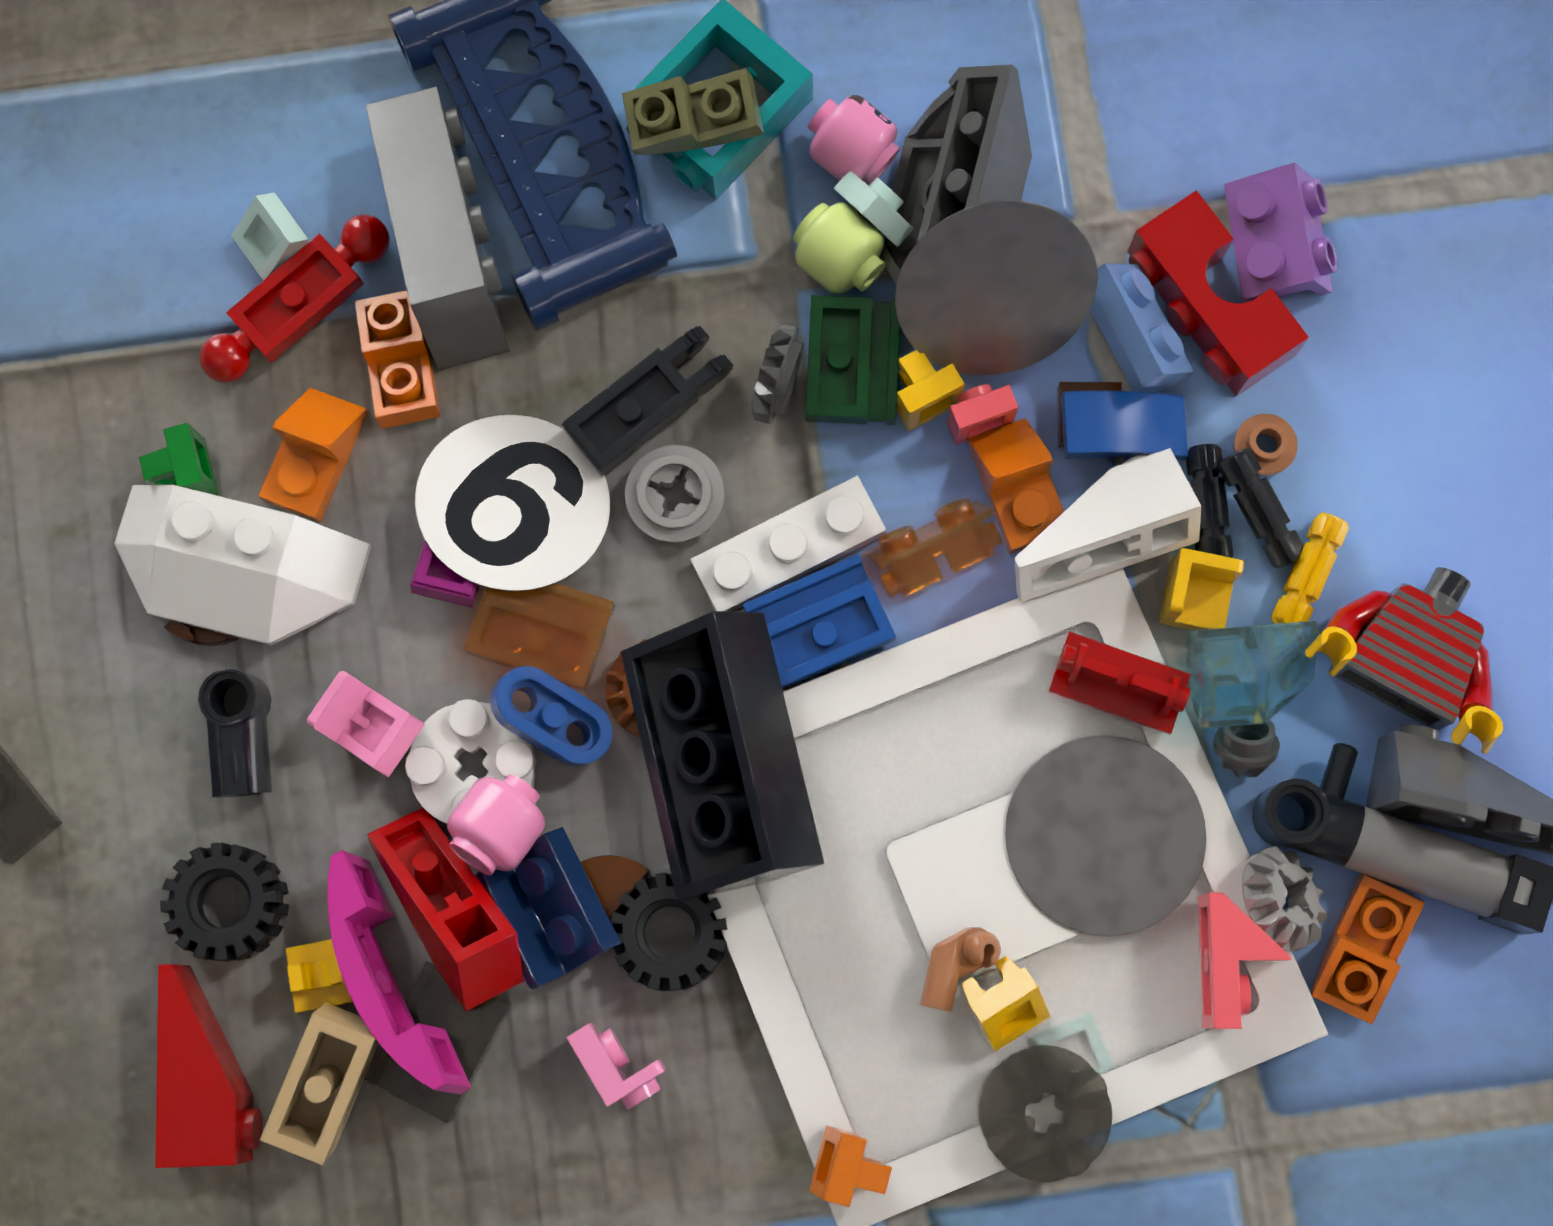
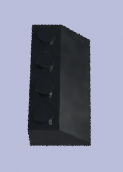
(721, 755)

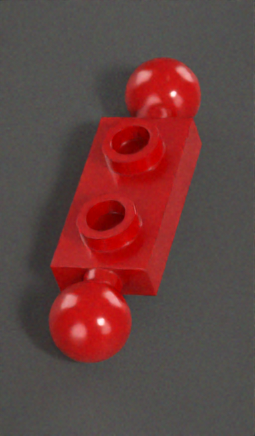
(294, 298)

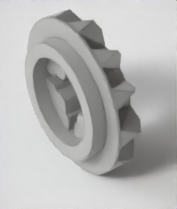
(663, 468)
(1265, 885)

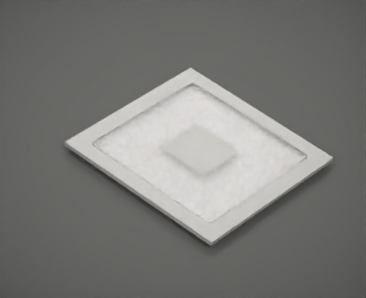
(910, 808)

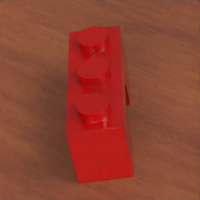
(1237, 339)

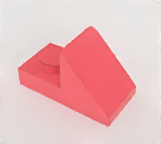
(1224, 941)

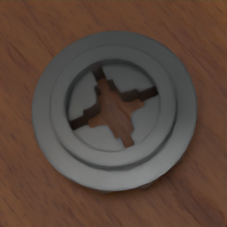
(777, 374)

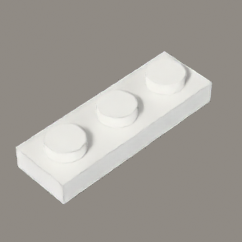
(789, 546)

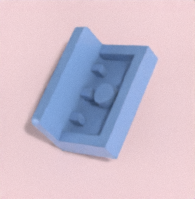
(1138, 329)

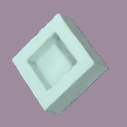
(876, 204)
(268, 234)

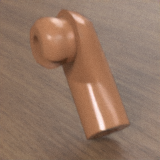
(954, 959)

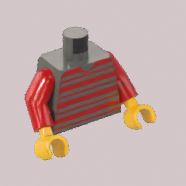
(1417, 655)

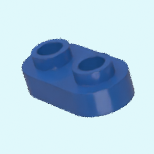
(550, 713)

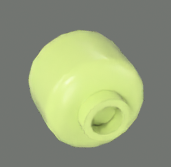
(839, 248)

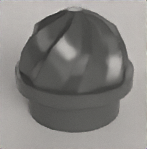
(1247, 748)

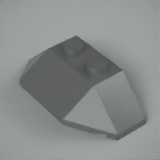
(961, 154)

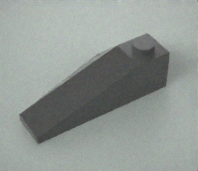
(1456, 791)

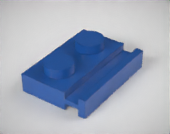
(823, 620)

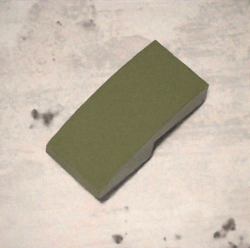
(692, 116)

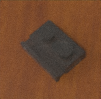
(469, 1031)

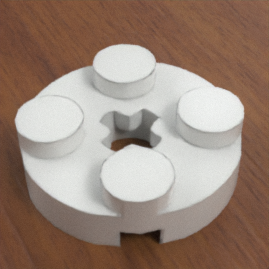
(444, 737)

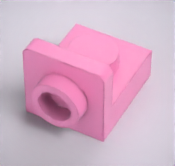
(603, 1058)

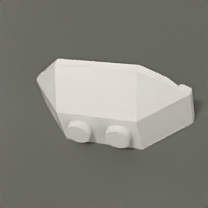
(235, 563)

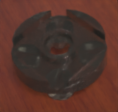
(1065, 1147)

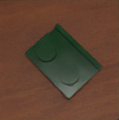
(852, 360)

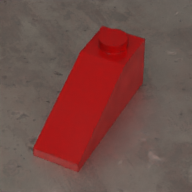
(449, 909)
(200, 1089)

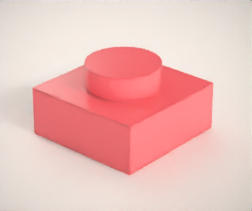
(981, 411)

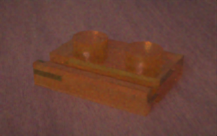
(542, 629)

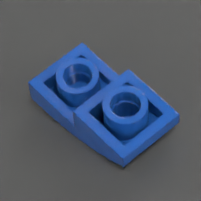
(1122, 424)

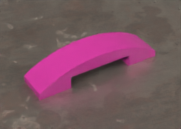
(354, 909)

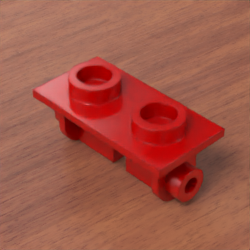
(1120, 683)

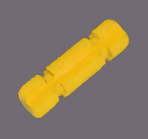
(1311, 569)

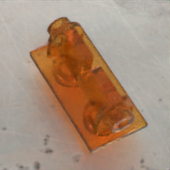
(911, 552)

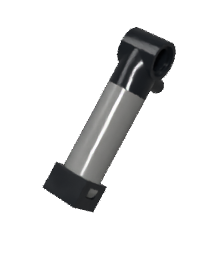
(1499, 888)

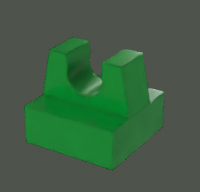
(182, 462)

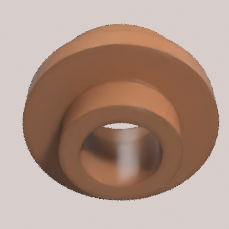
(1276, 427)

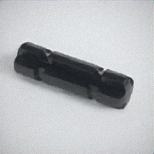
(1211, 493)
(1261, 508)

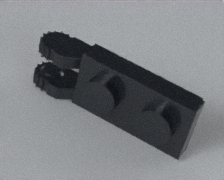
(643, 401)

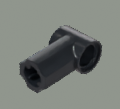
(237, 742)

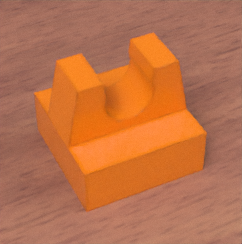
(843, 1167)

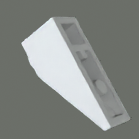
(1117, 522)

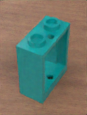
(768, 64)

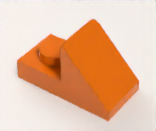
(314, 451)
(1016, 481)

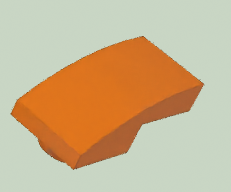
(396, 361)
(1365, 947)

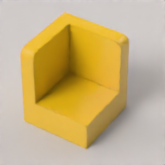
(1198, 590)

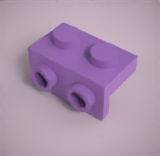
(1280, 233)

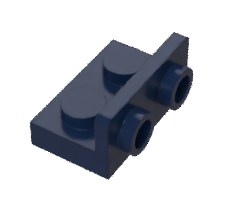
(552, 910)

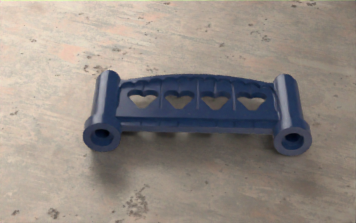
(566, 260)

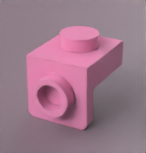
(365, 723)

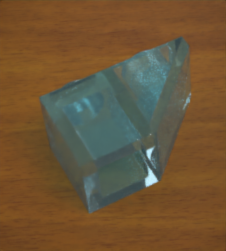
(1248, 671)

